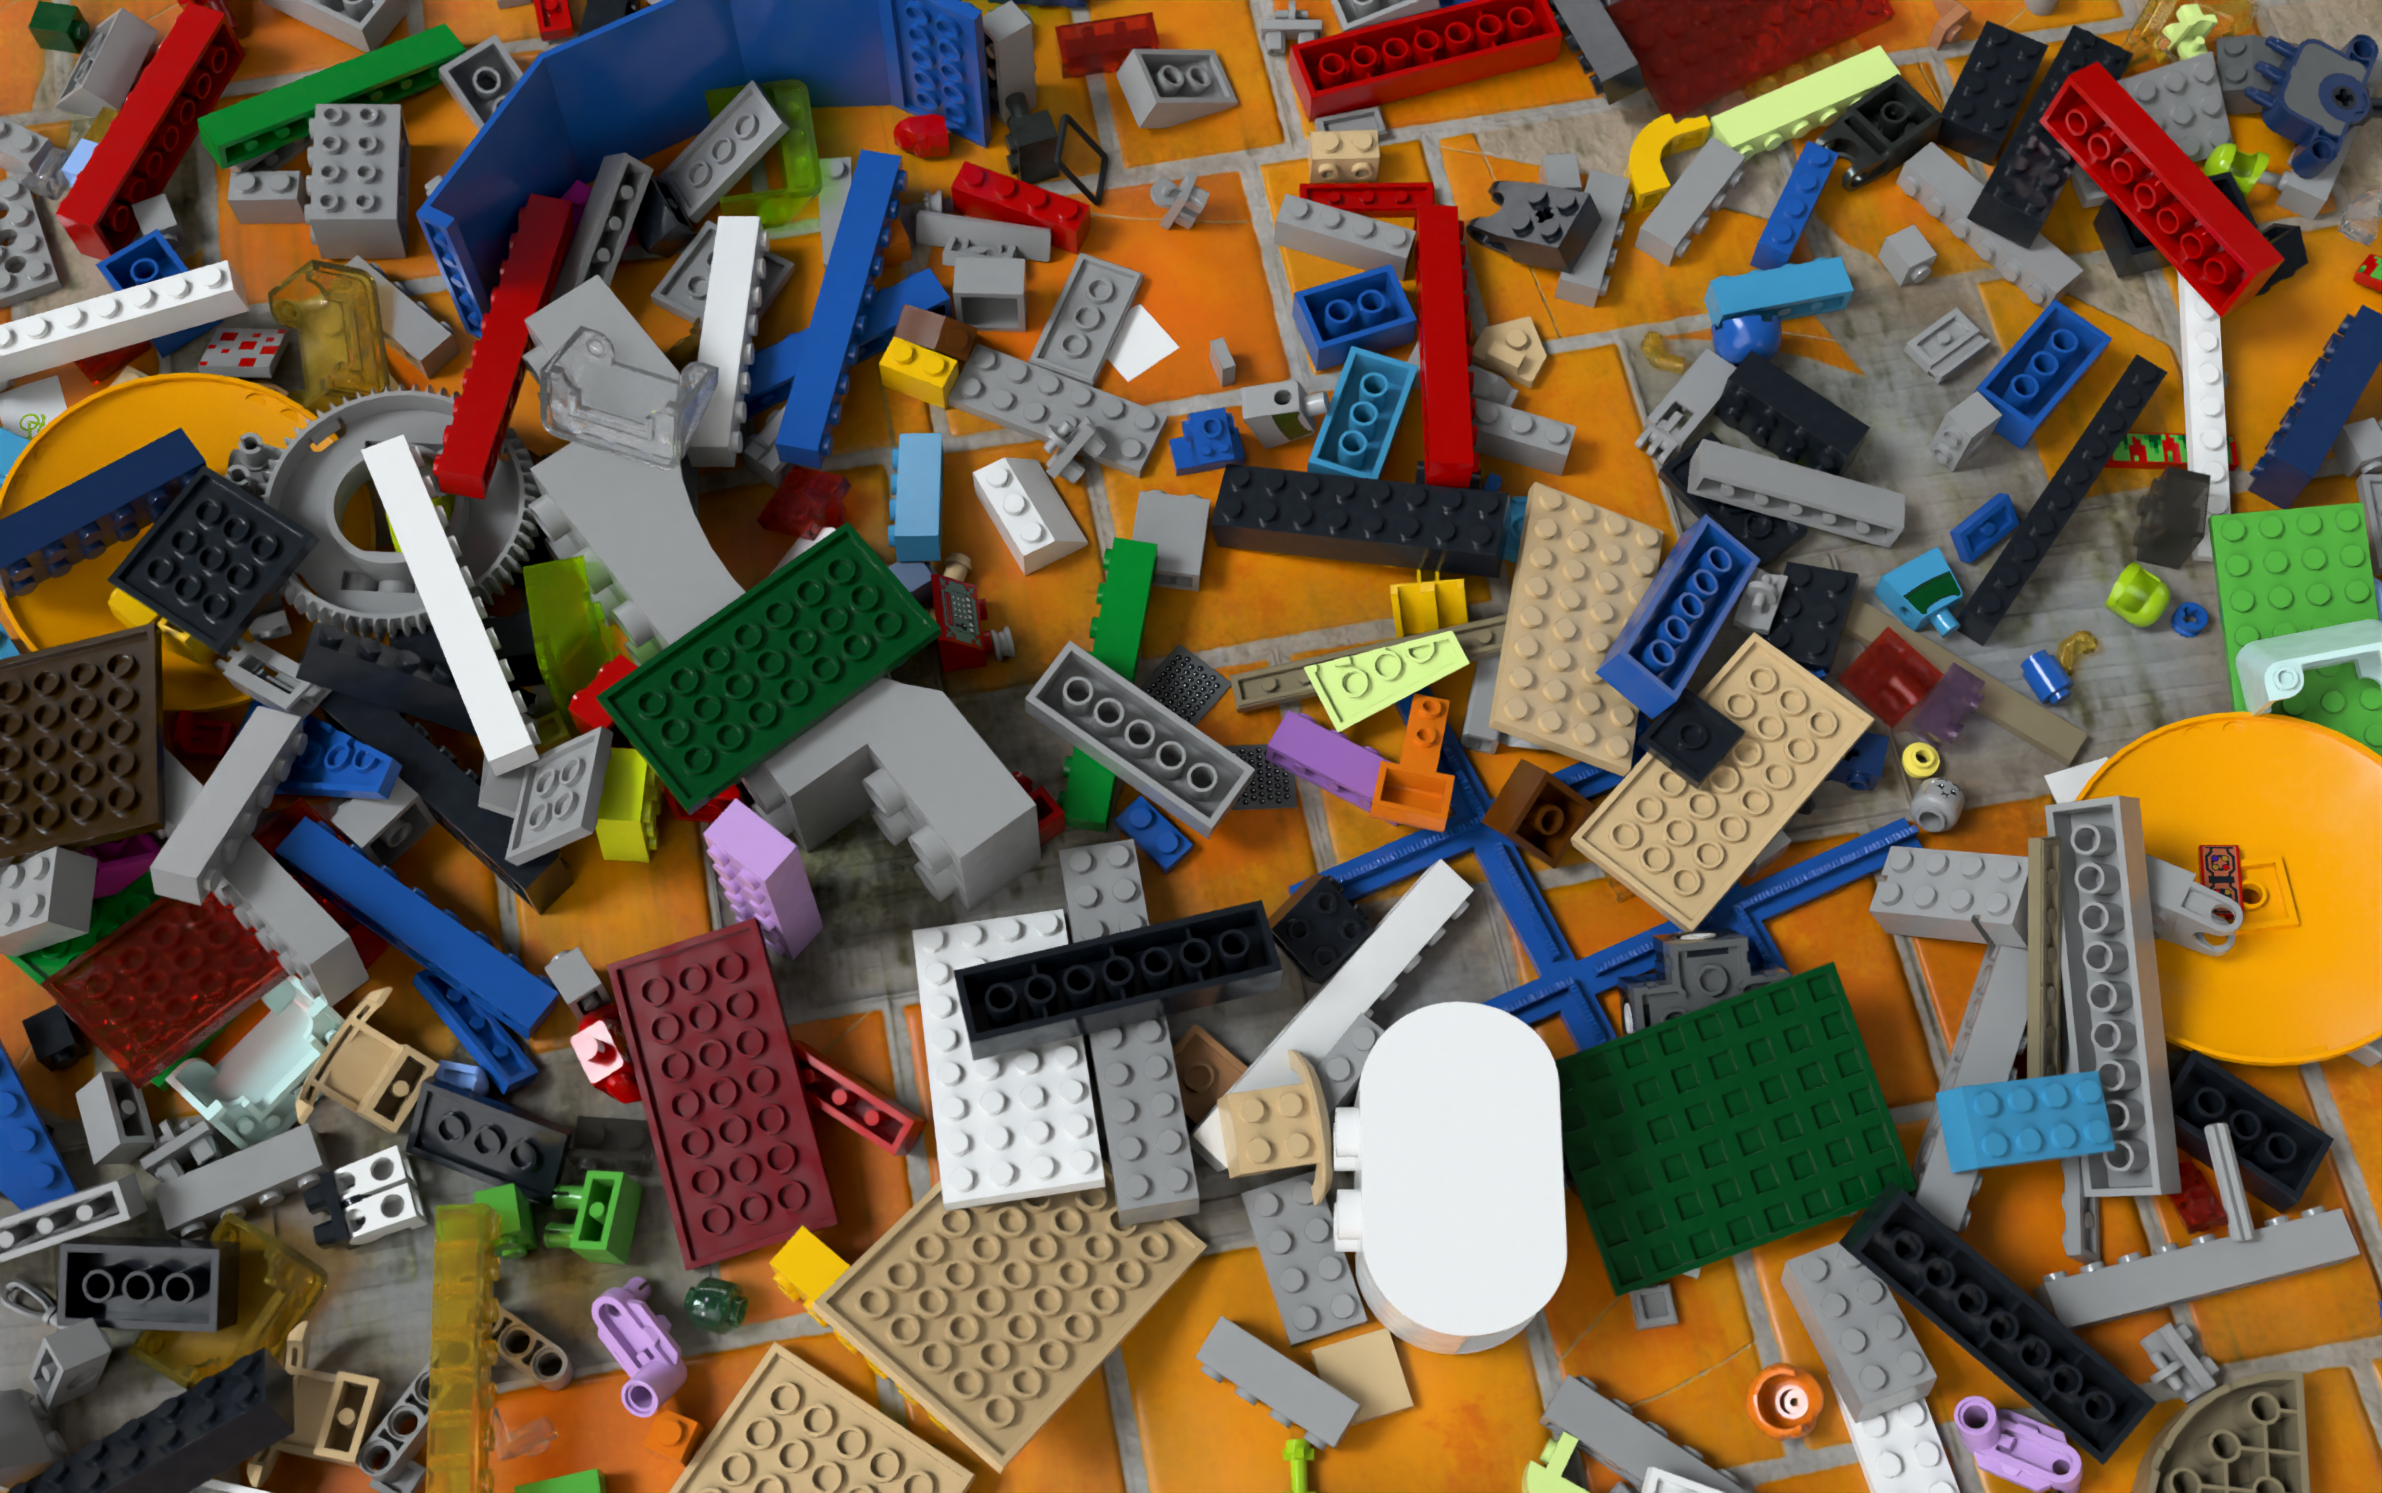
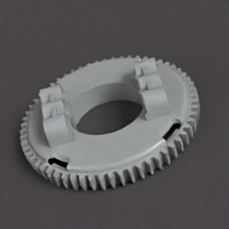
(373, 587)

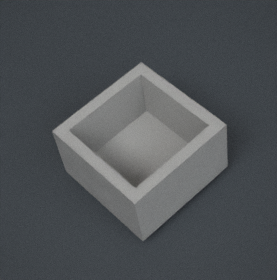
(991, 293)

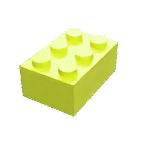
(629, 808)

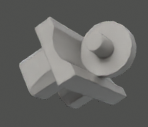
(1289, 25)
(1183, 201)
(1063, 460)
(1760, 602)
(179, 1146)
(2177, 1363)

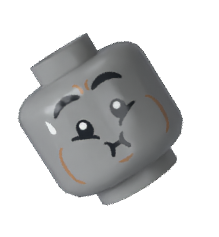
(1937, 805)

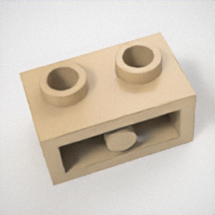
(1343, 156)

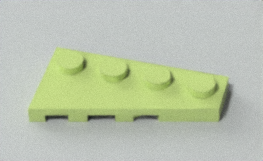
(1376, 679)

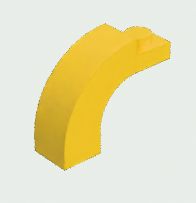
(1653, 145)

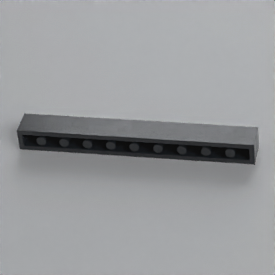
(2059, 500)

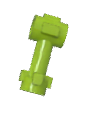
(1298, 1454)

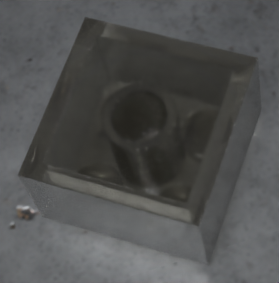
(2172, 517)

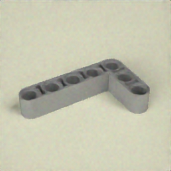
(415, 1402)

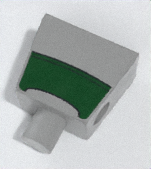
(1281, 411)

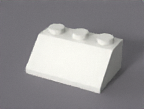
(1027, 512)

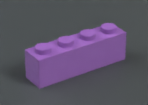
(1326, 759)

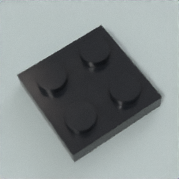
(1691, 738)

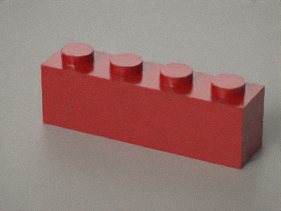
(1006, 199)
(857, 1102)

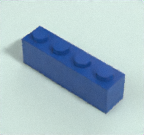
(1794, 207)

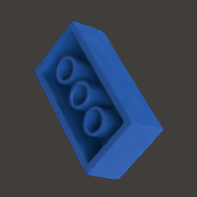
(2042, 371)

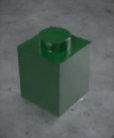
(59, 27)

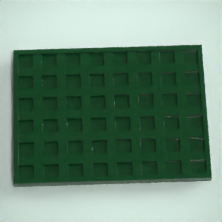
(1726, 1129)

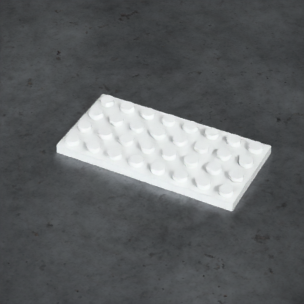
(1013, 1119)

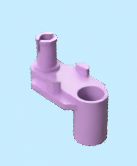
(640, 1346)
(2018, 1447)

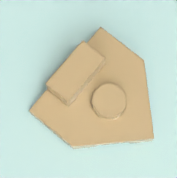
(1511, 350)

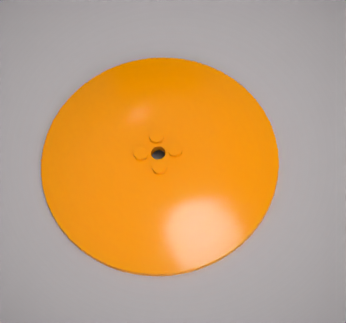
(113, 424)
(2309, 843)

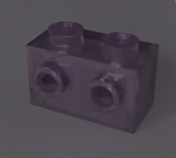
(1946, 705)

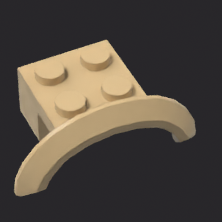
(367, 1071)
(1280, 1129)
(330, 1412)

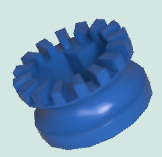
(2191, 628)

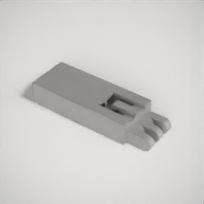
(1696, 392)
(283, 692)

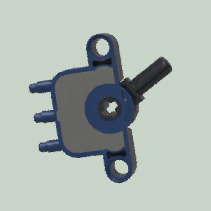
(2317, 97)

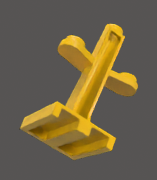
(1428, 604)

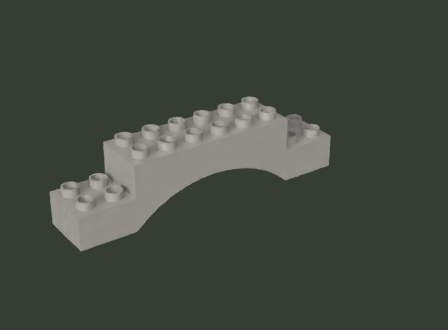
(652, 568)

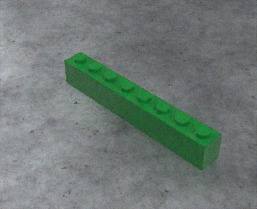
(285, 111)
(1117, 645)

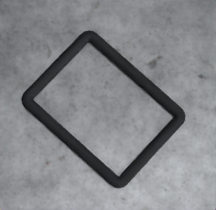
(1066, 118)

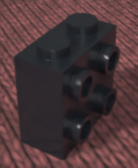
(1319, 927)

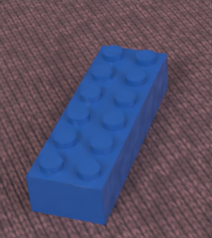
(1678, 617)

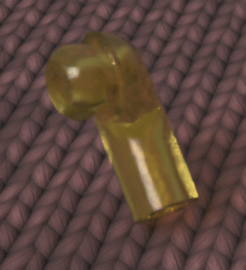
(1657, 356)

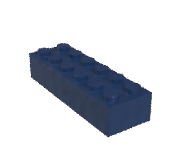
(2319, 409)
(94, 513)

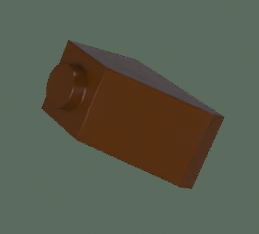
(935, 332)

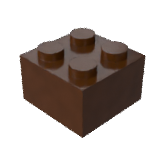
(1538, 813)

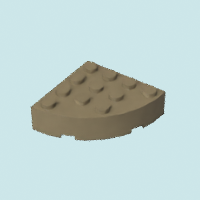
(2233, 1441)

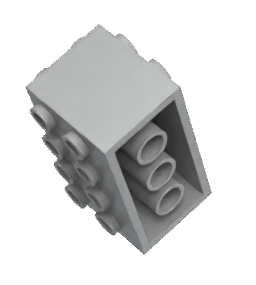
(358, 181)

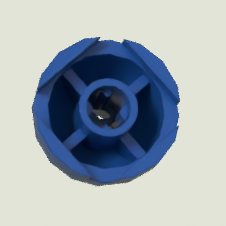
(1747, 334)

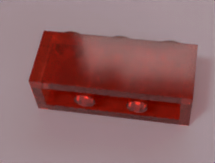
(1103, 43)

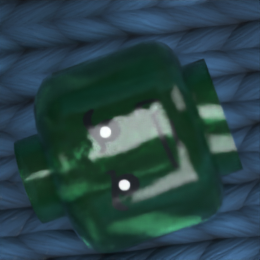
(716, 1305)

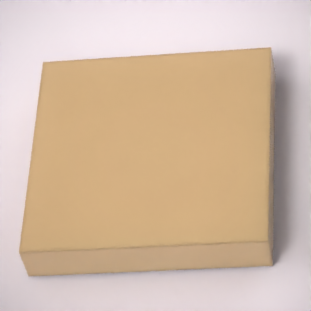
(1366, 1372)

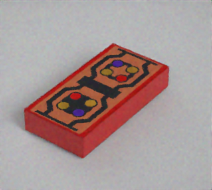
(2222, 873)

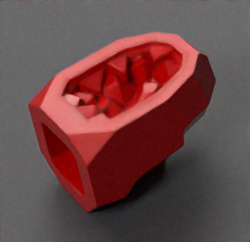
(923, 135)

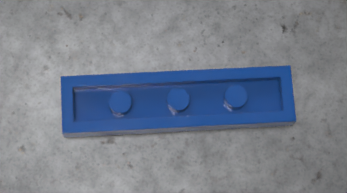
(478, 1033)

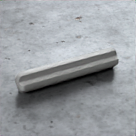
(2229, 1182)

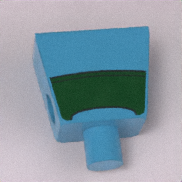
(1922, 593)

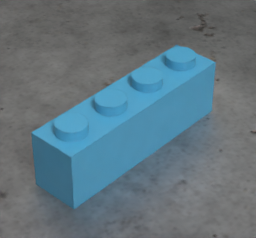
(1784, 291)
(918, 497)

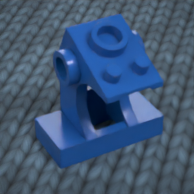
(1207, 443)

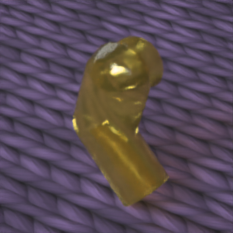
(2077, 643)

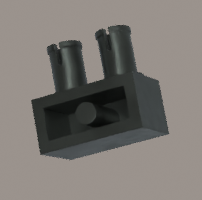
(1030, 142)

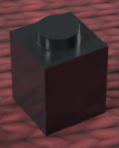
(55, 1039)

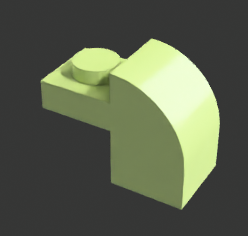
(1548, 1478)

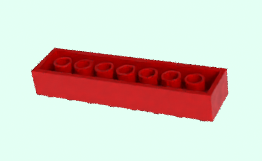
(1422, 54)
(151, 131)
(2160, 189)

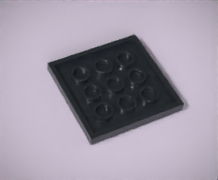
(213, 560)

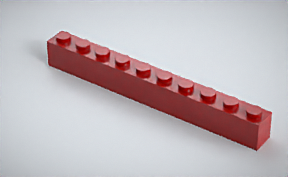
(1443, 347)
(498, 366)

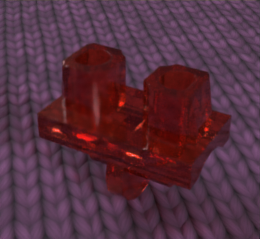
(2197, 1203)

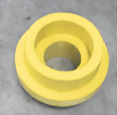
(1913, 766)

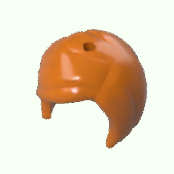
(1771, 1404)

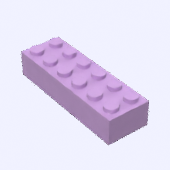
(764, 879)

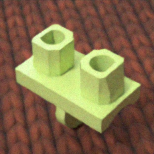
(2190, 33)

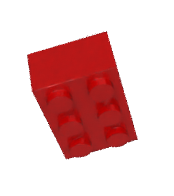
(585, 708)

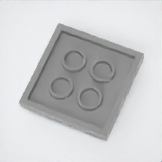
(2184, 103)
(686, 284)
(560, 796)

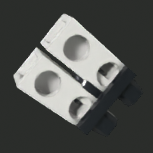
(366, 1200)

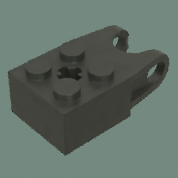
(1882, 131)

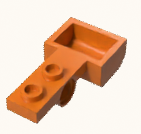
(1413, 789)

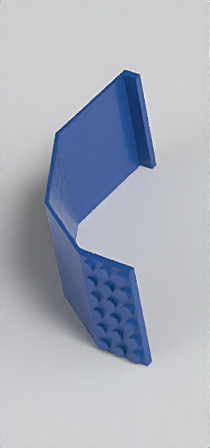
(644, 90)

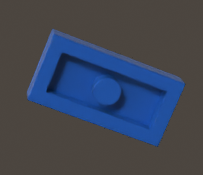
(1984, 527)
(1153, 834)

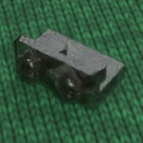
(612, 1144)

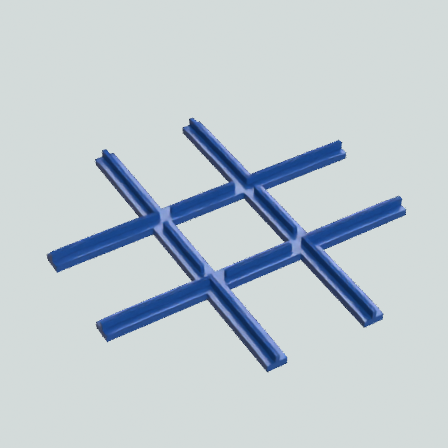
(1563, 983)

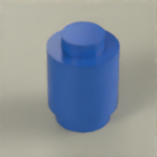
(2047, 678)

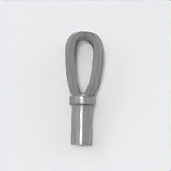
(49, 1317)

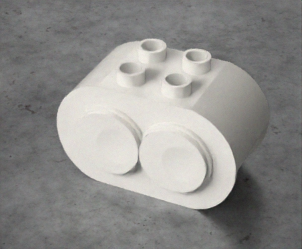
(1454, 1178)

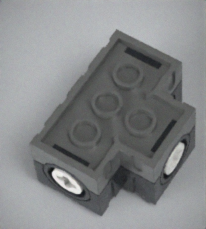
(1690, 974)

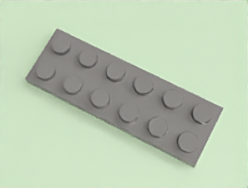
(1034, 397)

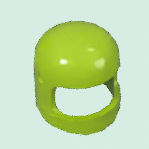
(2244, 167)
(2138, 596)

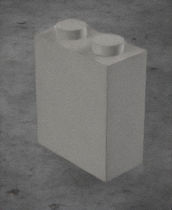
(1180, 531)

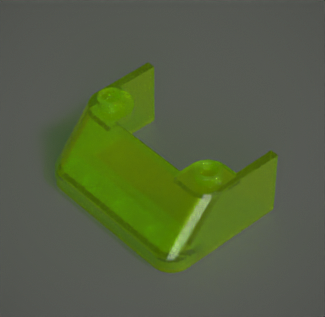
(795, 150)
(566, 628)

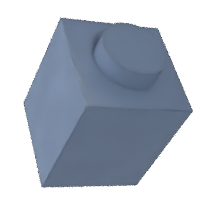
(915, 577)

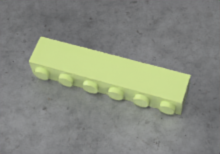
(1801, 104)

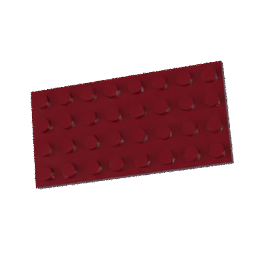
(723, 1094)

